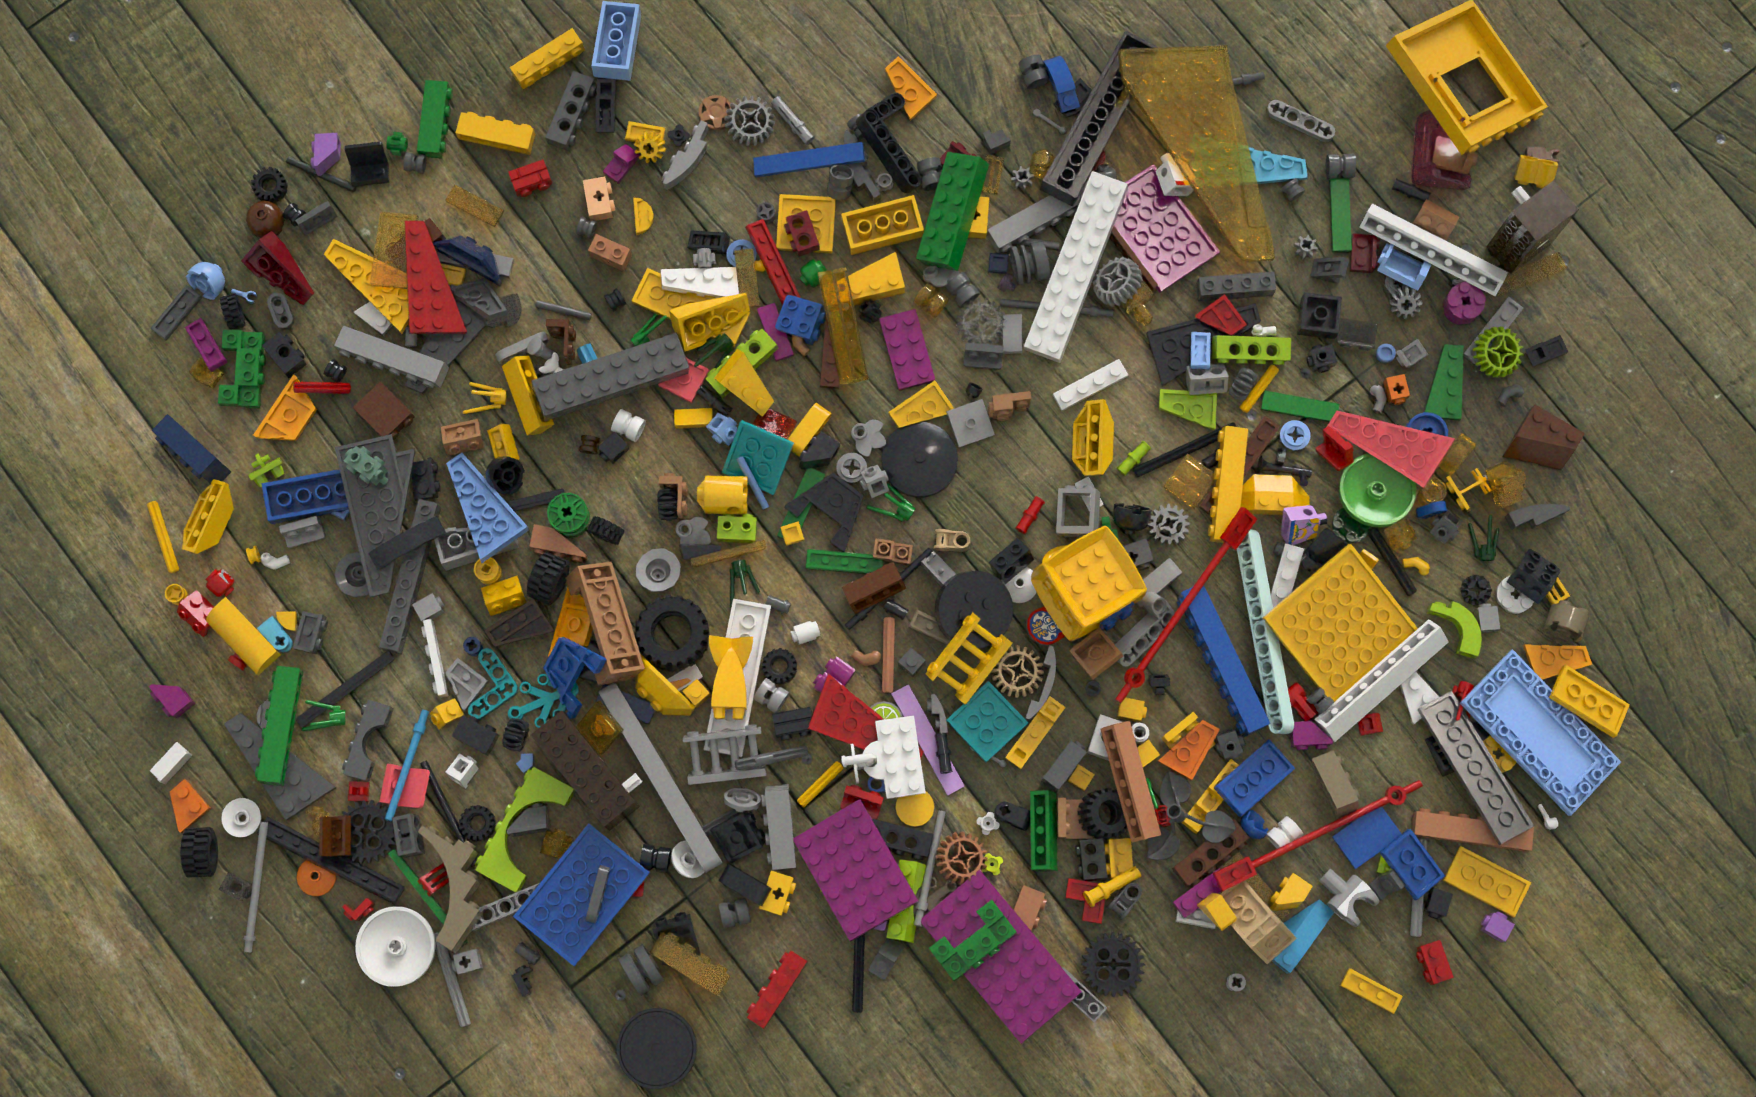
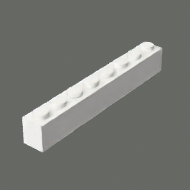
(1433, 249)
(1382, 680)

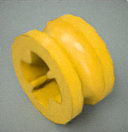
(253, 555)

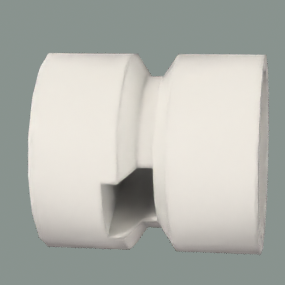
(627, 425)
(1285, 833)

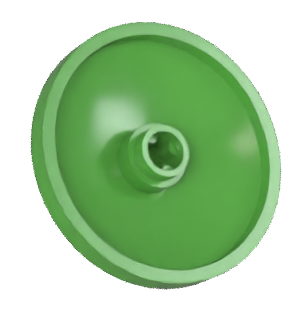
(1375, 492)

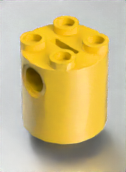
(723, 494)

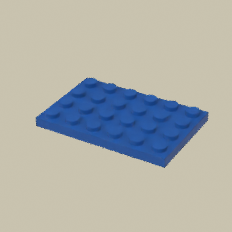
(561, 901)

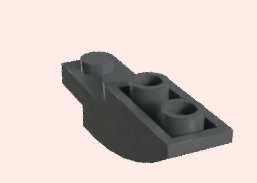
(862, 176)

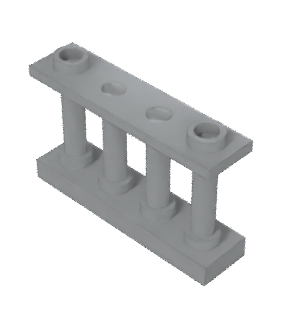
(717, 773)

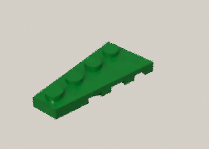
(1446, 388)

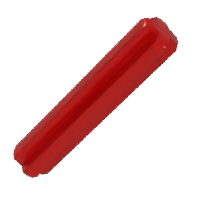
(322, 387)

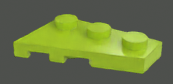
(1193, 408)

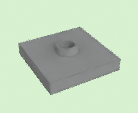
(970, 423)

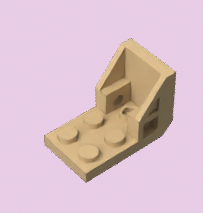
(1257, 922)

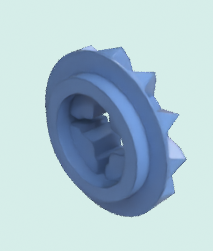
(737, 245)

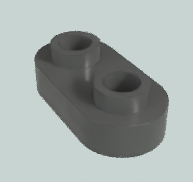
(280, 312)

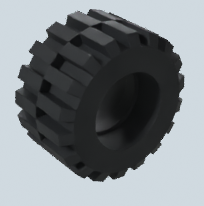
(548, 578)
(1090, 814)
(199, 852)

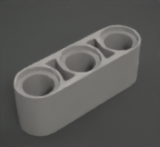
(1161, 577)

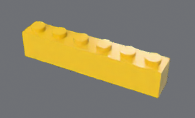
(1228, 479)

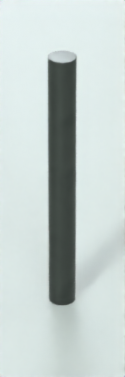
(326, 176)

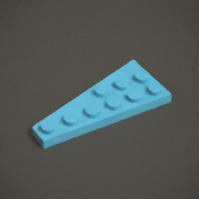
(1277, 168)

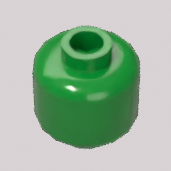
(810, 272)

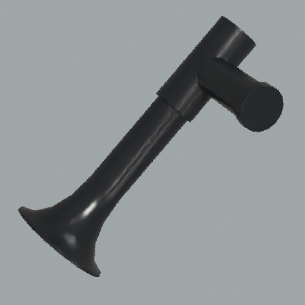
(1301, 472)

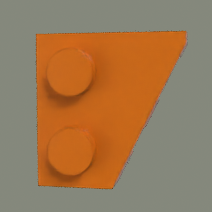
(187, 805)

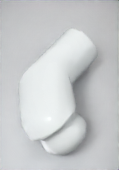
(272, 562)

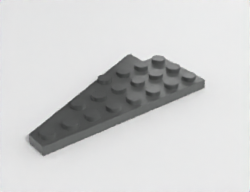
(377, 509)

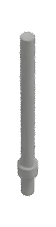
(921, 906)

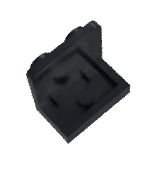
(1322, 550)
(1534, 576)

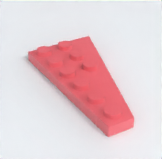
(1400, 447)

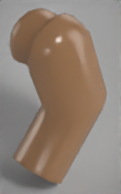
(868, 659)

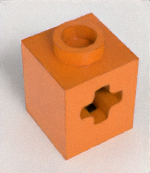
(1400, 383)

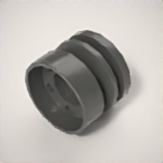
(1030, 263)

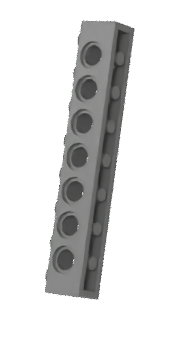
(407, 585)

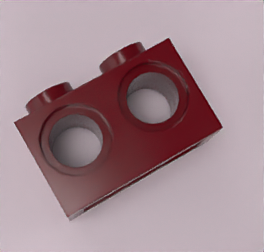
(806, 232)

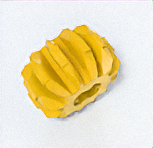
(655, 144)

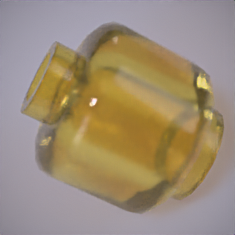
(1041, 162)

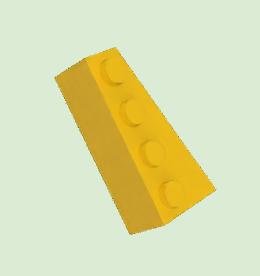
(877, 280)

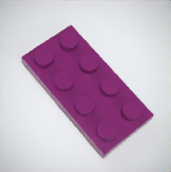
(907, 349)

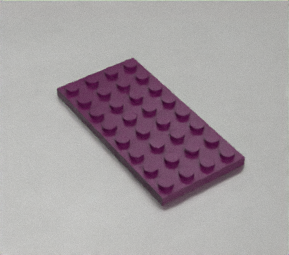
(1020, 980)

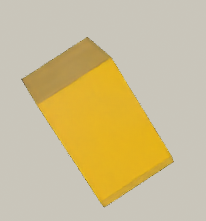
(1217, 910)

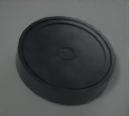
(974, 593)
(656, 1048)

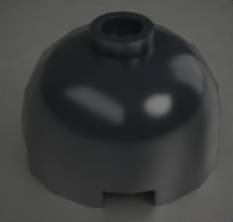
(505, 475)
(1131, 517)

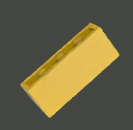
(242, 636)

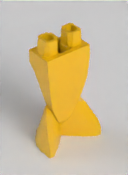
(729, 683)

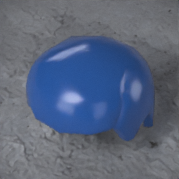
(1252, 824)

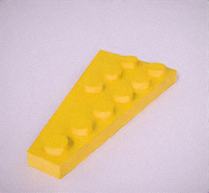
(357, 269)

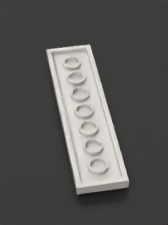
(745, 620)

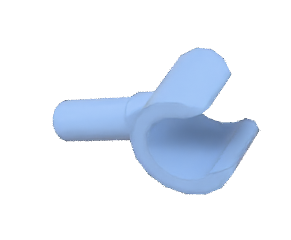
(244, 294)

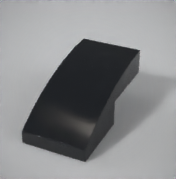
(1546, 351)

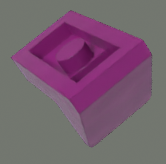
(622, 162)

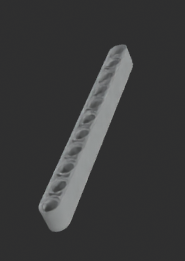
(660, 778)

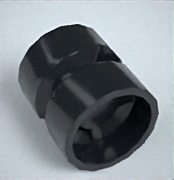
(655, 858)

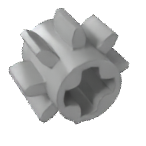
(1019, 174)
(1306, 251)
(704, 258)

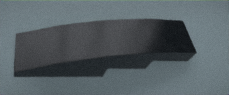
(606, 105)

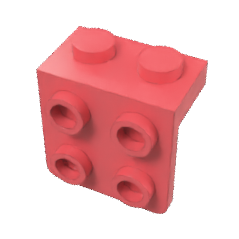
(414, 788)

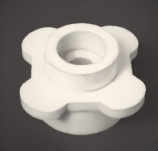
(988, 818)

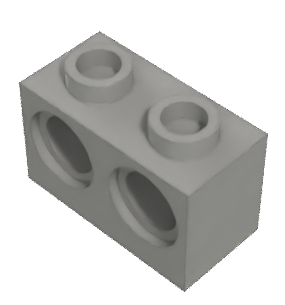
(1207, 381)

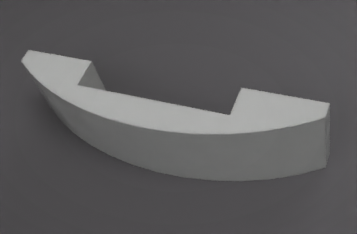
(1049, 662)

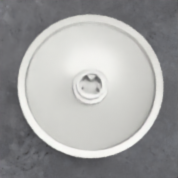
(395, 946)

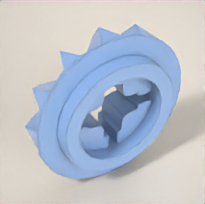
(1301, 429)

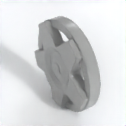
(742, 799)

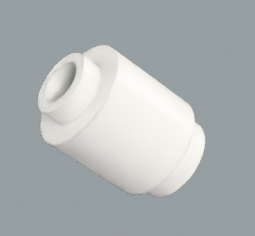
(805, 632)
(1143, 729)

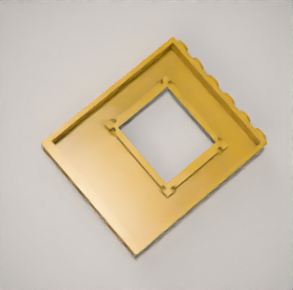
(1450, 42)

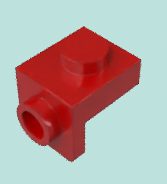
(361, 911)

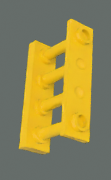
(975, 675)

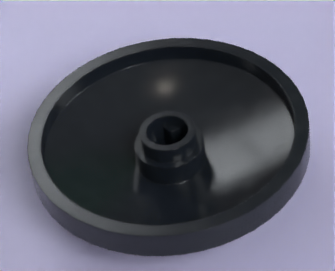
(920, 459)

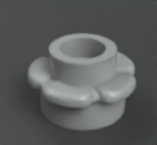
(884, 177)

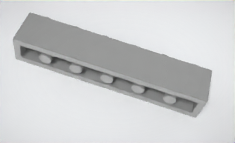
(1030, 221)
(392, 357)

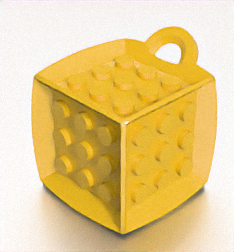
(1087, 582)

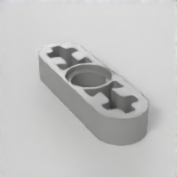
(518, 348)

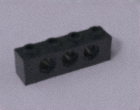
(922, 839)

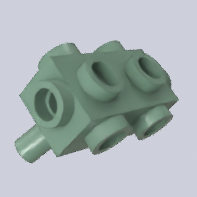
(369, 468)

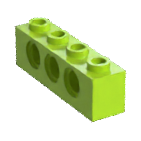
(757, 338)
(1280, 346)

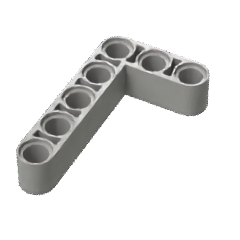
(495, 907)

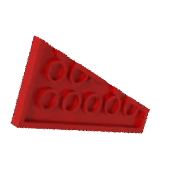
(428, 292)
(844, 716)

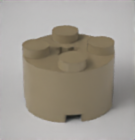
(1566, 621)

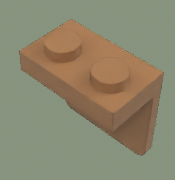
(1449, 158)
(671, 481)

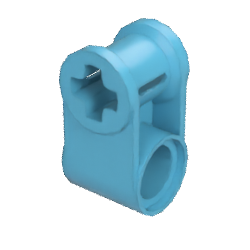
(274, 632)

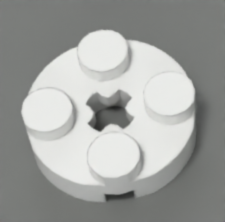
(1511, 605)

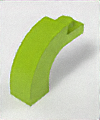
(1466, 624)

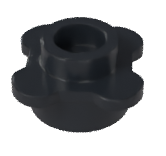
(683, 135)

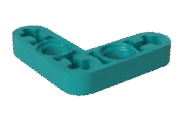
(499, 682)

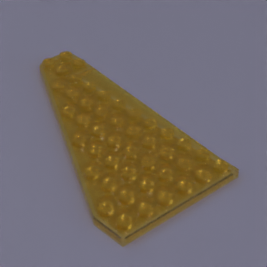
(1198, 119)

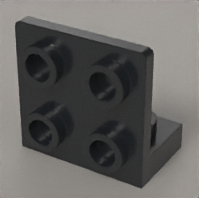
(367, 164)

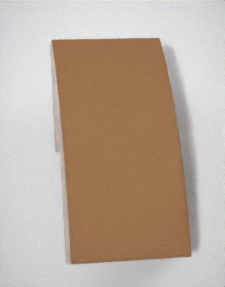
(892, 552)

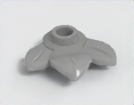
(938, 276)
(870, 439)
(696, 532)

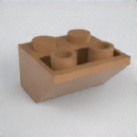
(1435, 220)

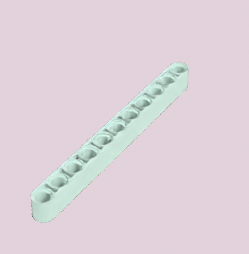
(1276, 700)

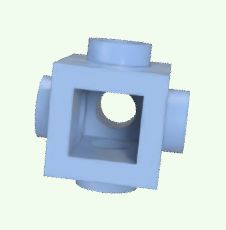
(722, 429)

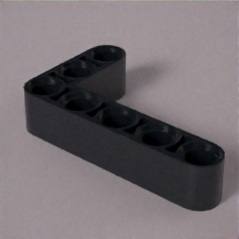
(885, 145)

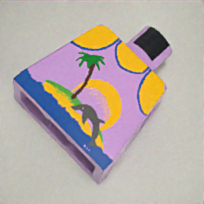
(1301, 524)

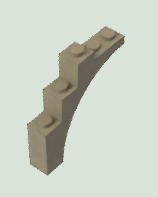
(461, 914)

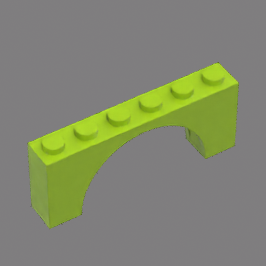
(496, 860)

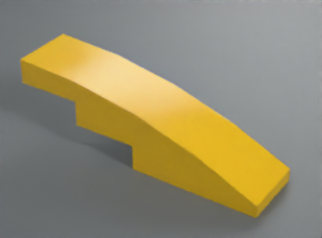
(1209, 799)

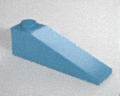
(1306, 928)

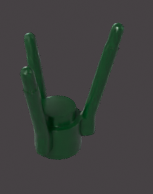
(722, 343)
(1487, 551)
(740, 570)

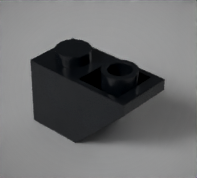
(820, 453)

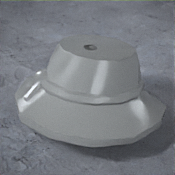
(658, 563)

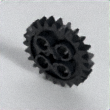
(384, 833)
(1112, 946)

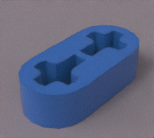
(1431, 510)

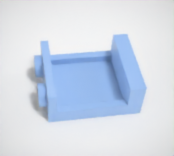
(1402, 267)

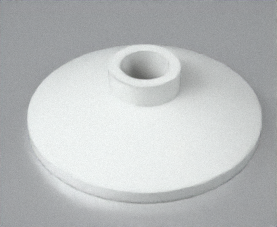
(1022, 593)
(233, 812)
(678, 856)

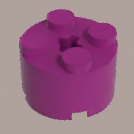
(1471, 296)

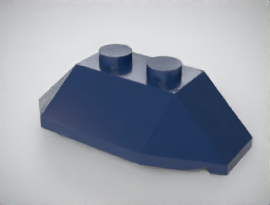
(471, 256)

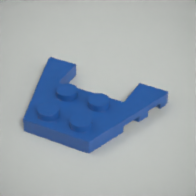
(565, 667)

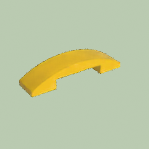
(1035, 732)

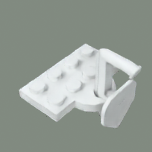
(895, 756)

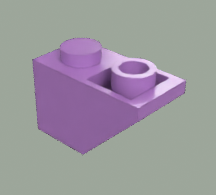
(326, 152)

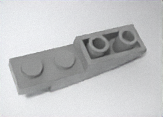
(684, 163)

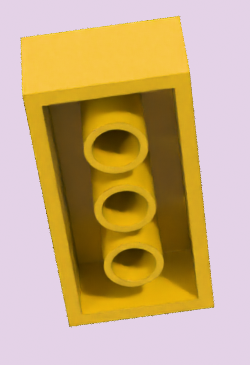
(882, 225)

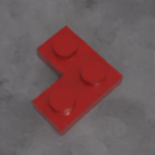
(1075, 891)

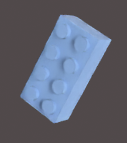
(616, 40)

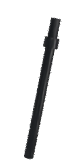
(904, 574)
(444, 805)

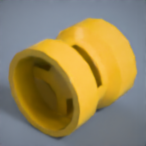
(173, 592)

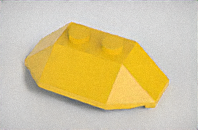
(1093, 438)
(1272, 494)
(208, 518)
(660, 692)

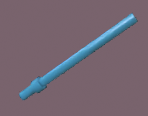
(419, 729)

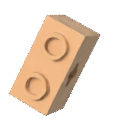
(598, 209)

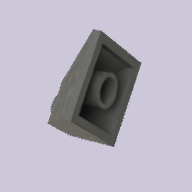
(531, 821)

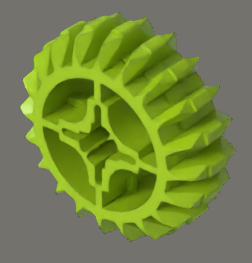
(1501, 339)

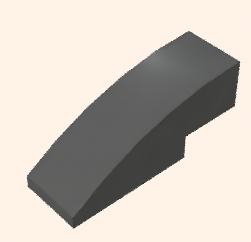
(1535, 515)

